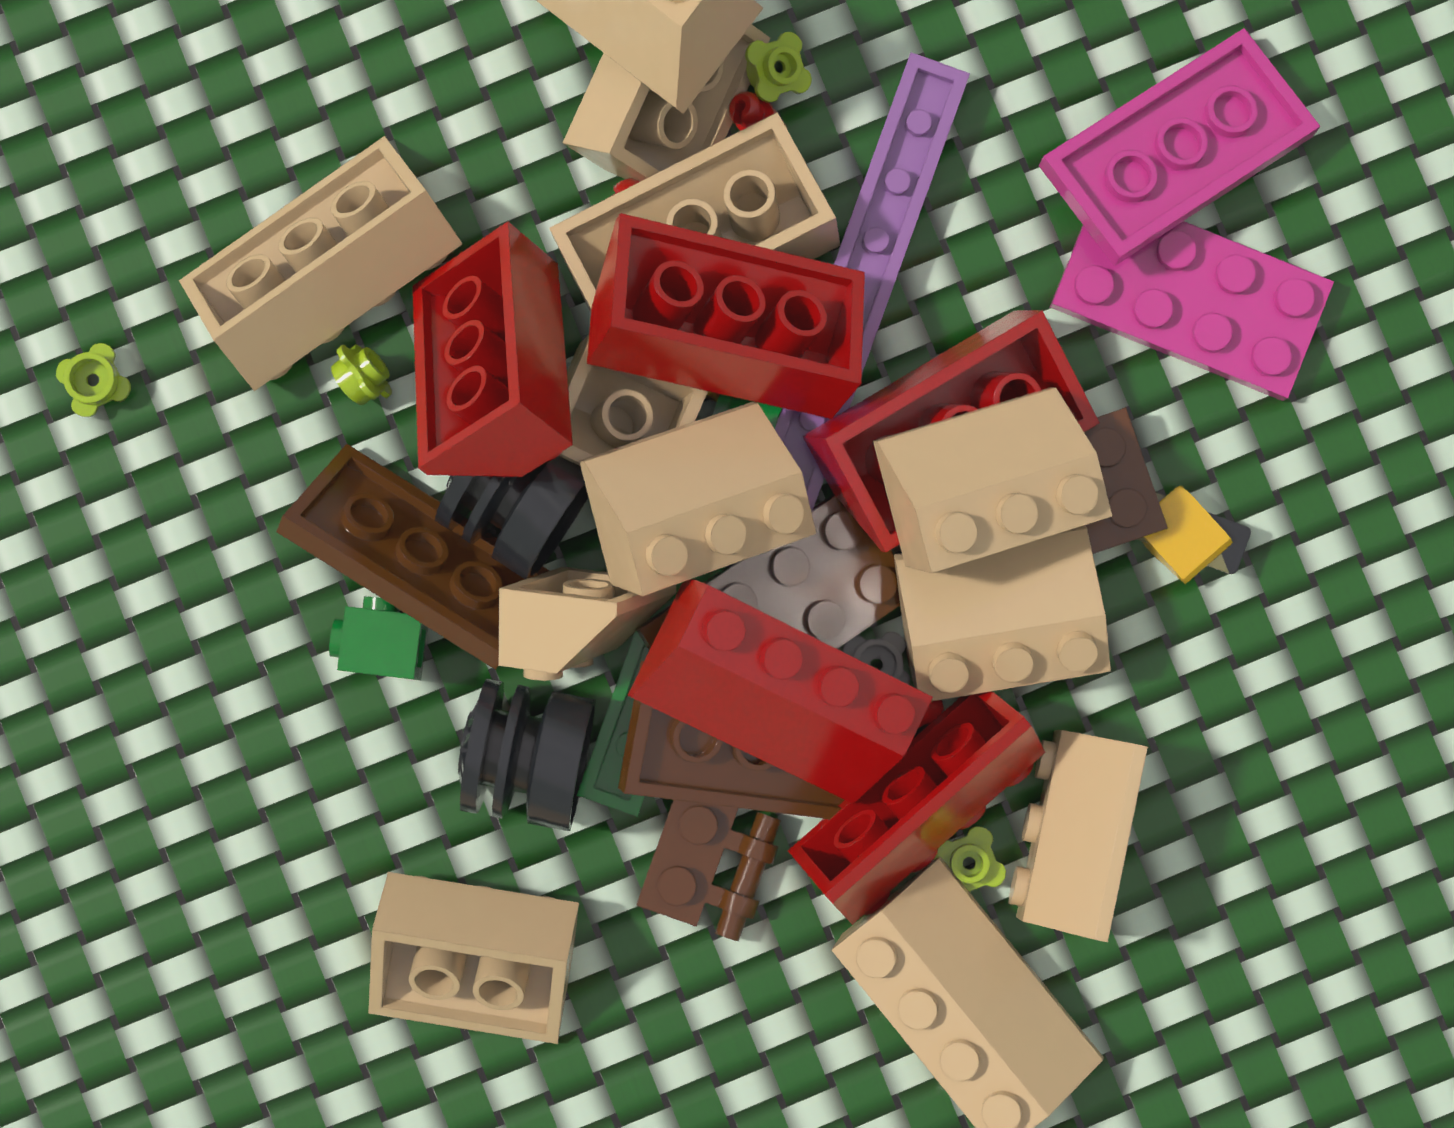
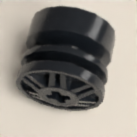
(528, 509)
(526, 754)

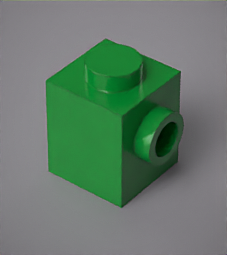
(379, 641)

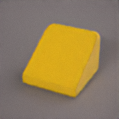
(1191, 536)

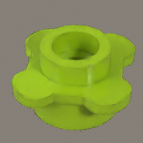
(761, 69)
(361, 374)
(75, 375)
(978, 846)

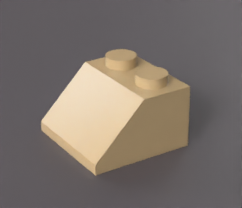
(621, 407)
(568, 620)

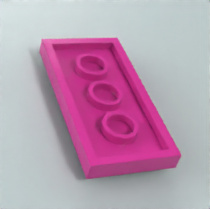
(1178, 146)
(1201, 304)

